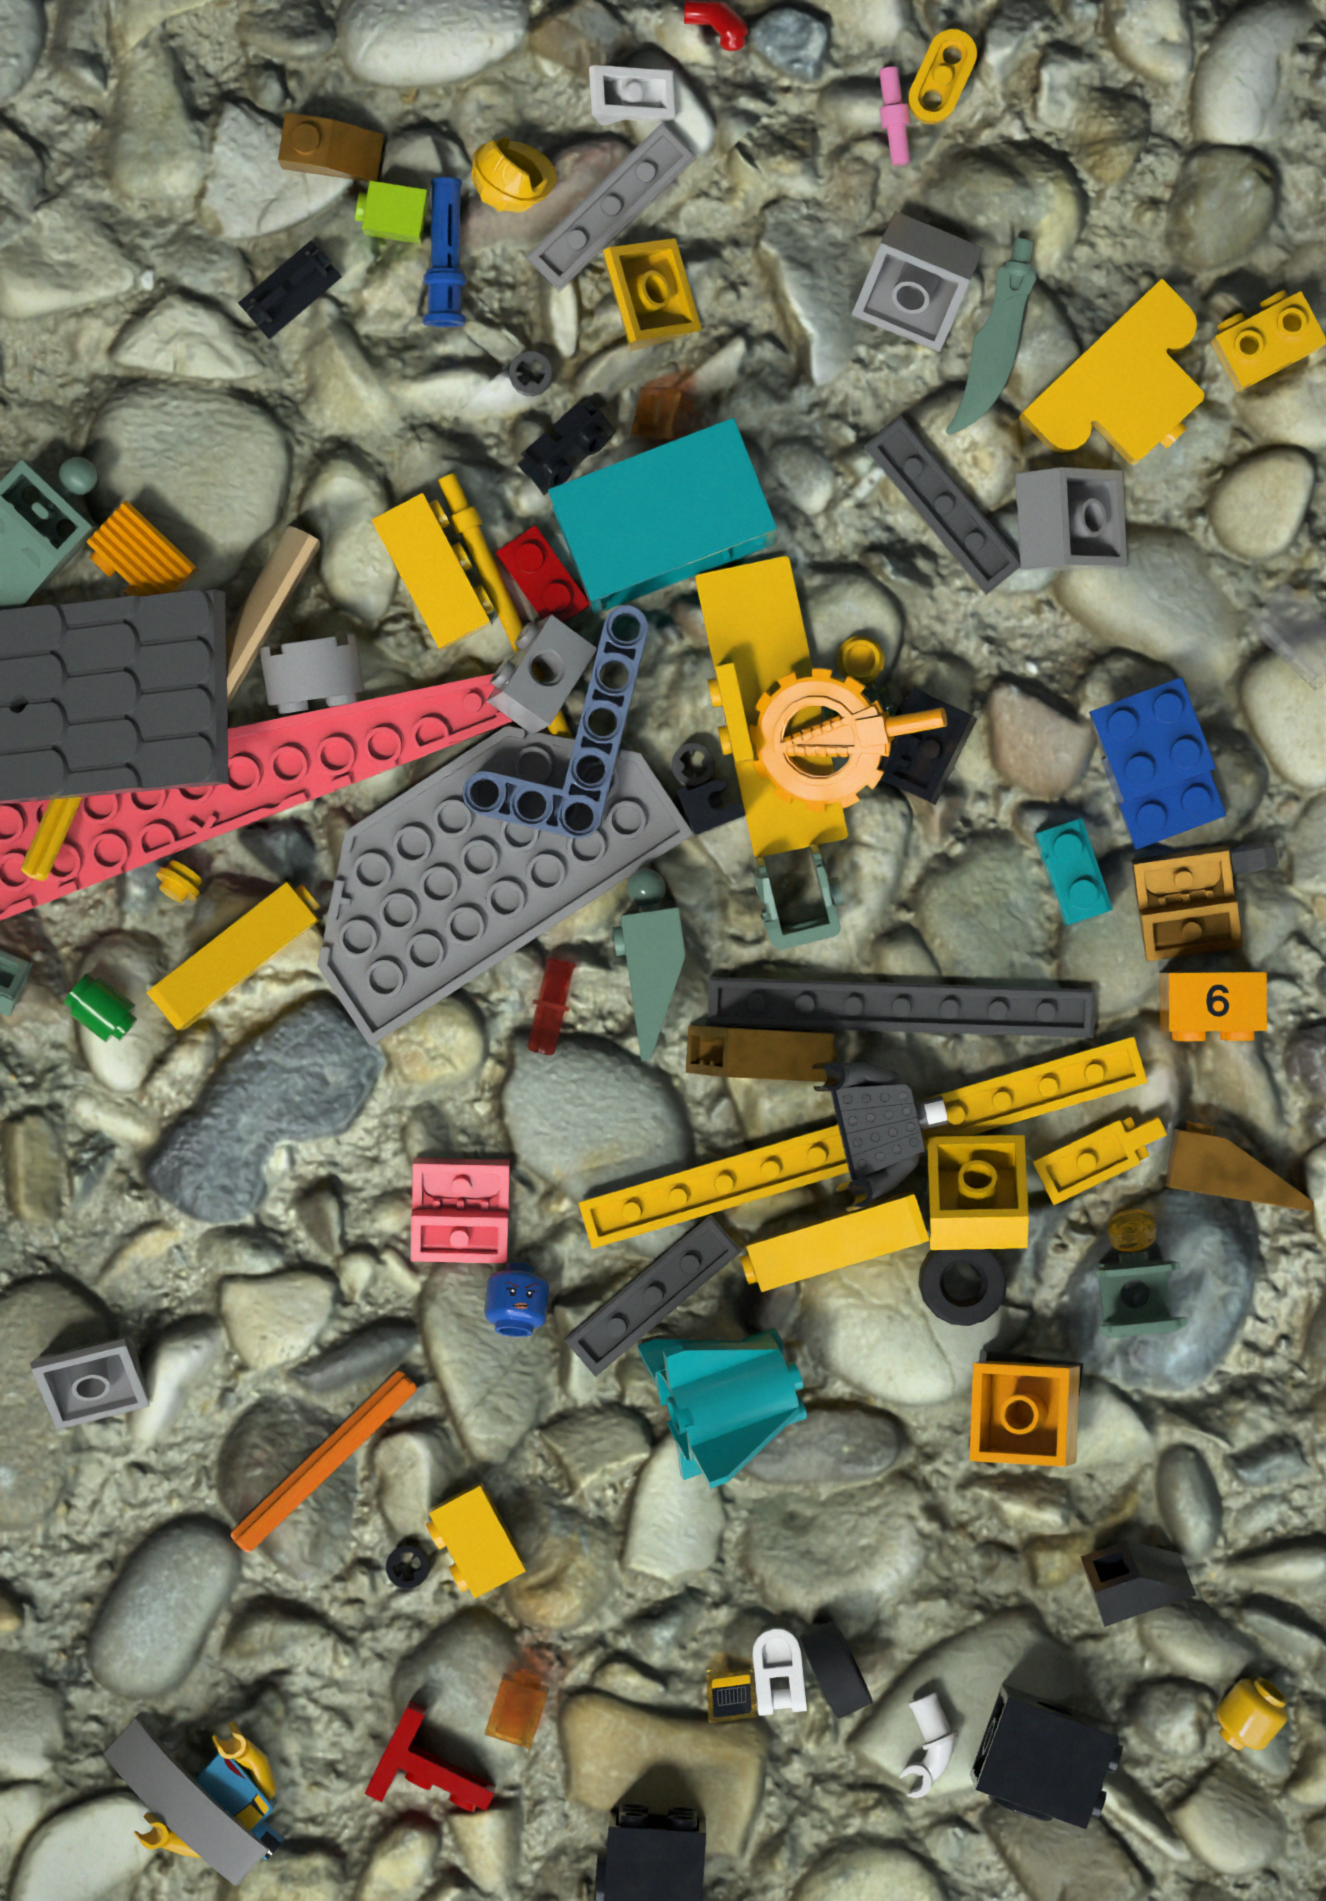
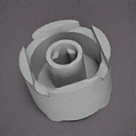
(312, 672)

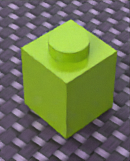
(393, 212)

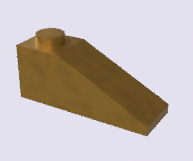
(1222, 1169)

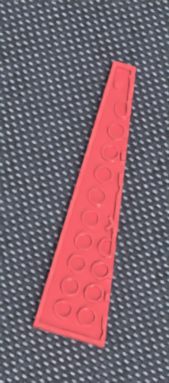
(270, 771)

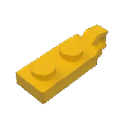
(1096, 1157)

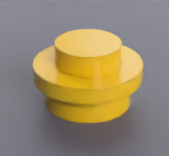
(860, 658)
(179, 882)

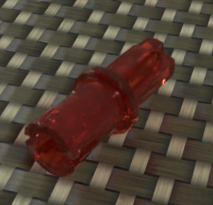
(550, 1006)

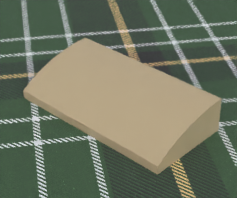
(266, 603)

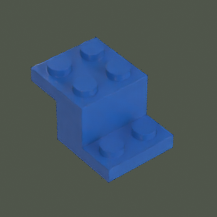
(1158, 763)

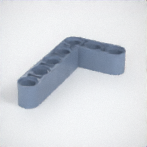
(585, 745)

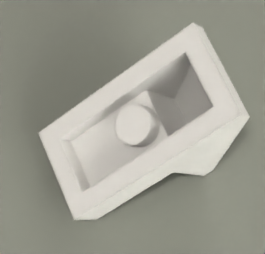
(631, 94)

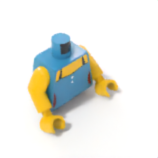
(240, 1782)

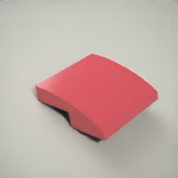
(460, 1210)

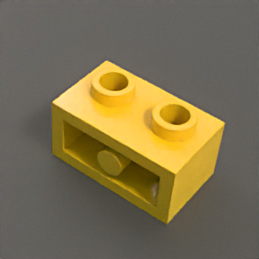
(1267, 340)
(476, 1540)

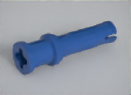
(445, 276)

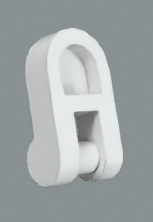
(778, 1655)

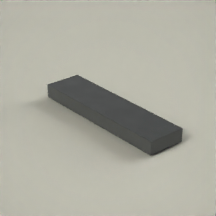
(943, 505)
(653, 1295)

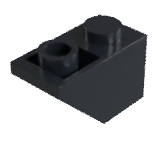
(1135, 1580)

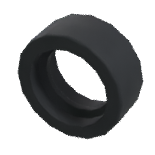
(836, 1669)

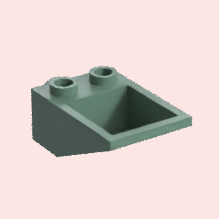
(30, 534)
(653, 955)

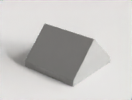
(91, 1381)

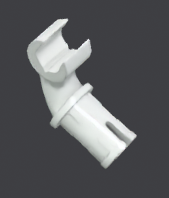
(938, 1740)

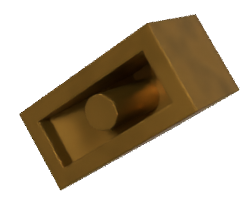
(329, 148)

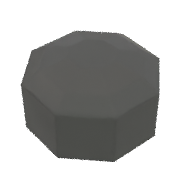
(1253, 857)

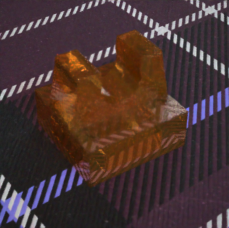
(657, 413)

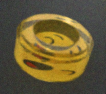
(1132, 1230)

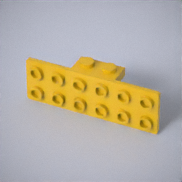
(753, 642)

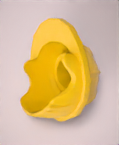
(511, 175)

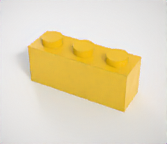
(434, 570)

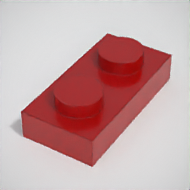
(542, 576)

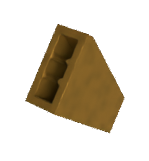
(758, 1053)

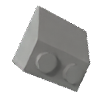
(917, 281)
(1071, 519)

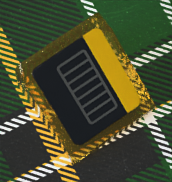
(731, 1694)

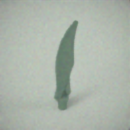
(998, 339)

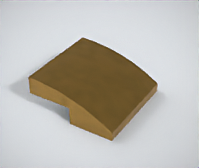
(1186, 903)

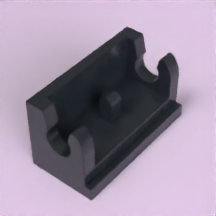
(701, 811)

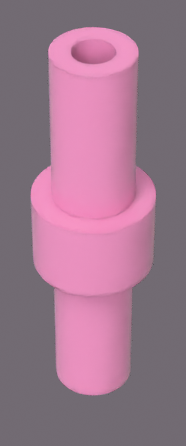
(894, 116)

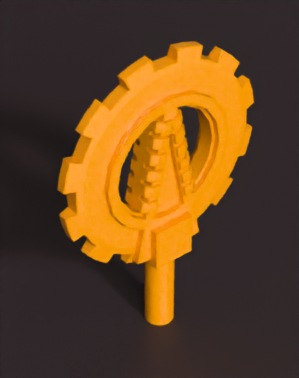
(858, 732)

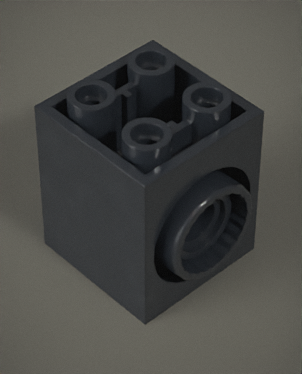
(1045, 1759)
(652, 1856)

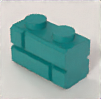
(1072, 872)

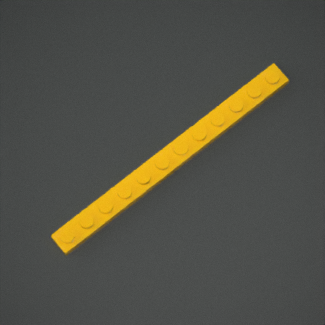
(822, 1155)

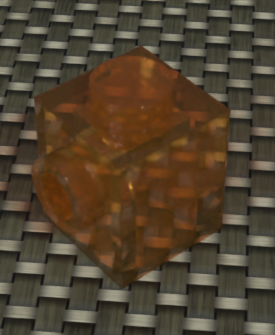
(517, 1708)

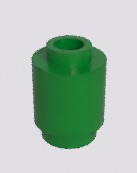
(101, 1008)

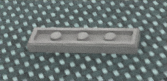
(611, 207)

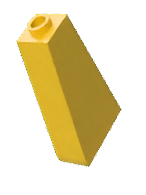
(235, 955)
(835, 1242)

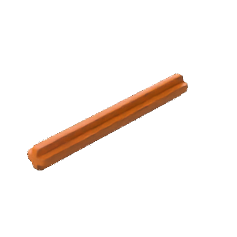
(323, 1461)

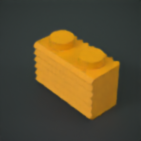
(139, 554)

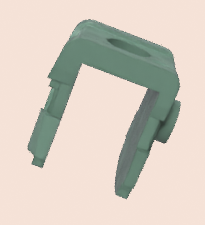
(806, 930)
(1154, 1314)

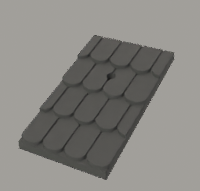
(113, 696)

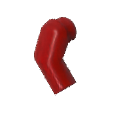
(721, 18)

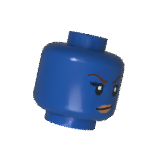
(516, 1300)

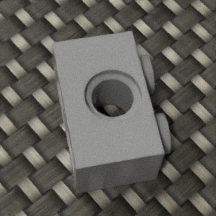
(563, 659)

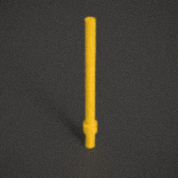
(467, 522)

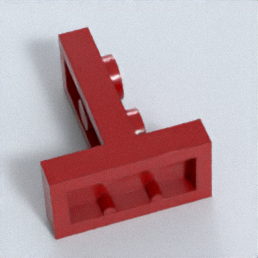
(425, 1768)

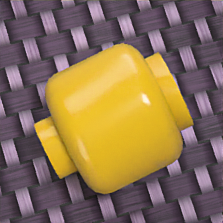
(1252, 1714)

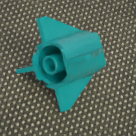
(724, 1399)

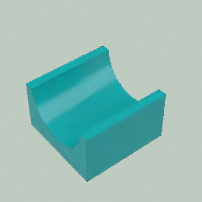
(663, 516)

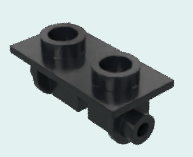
(290, 289)
(584, 434)

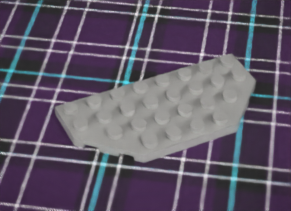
(446, 894)

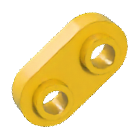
(942, 78)

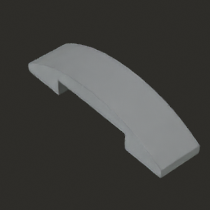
(184, 1803)

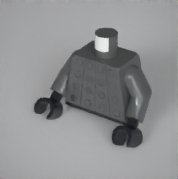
(877, 1126)

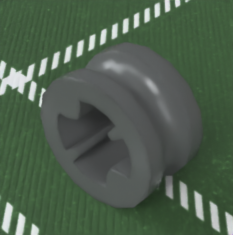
(532, 388)
(707, 762)

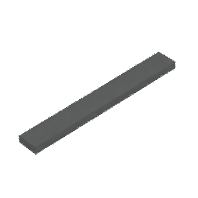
(901, 1007)

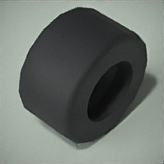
(962, 1311)

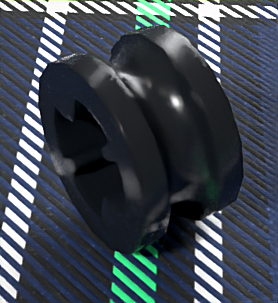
(419, 1575)

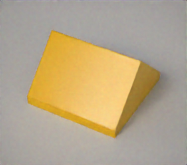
(651, 292)

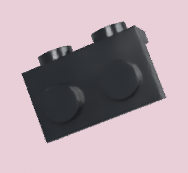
(926, 758)

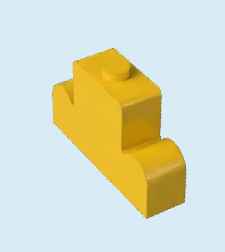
(1124, 383)

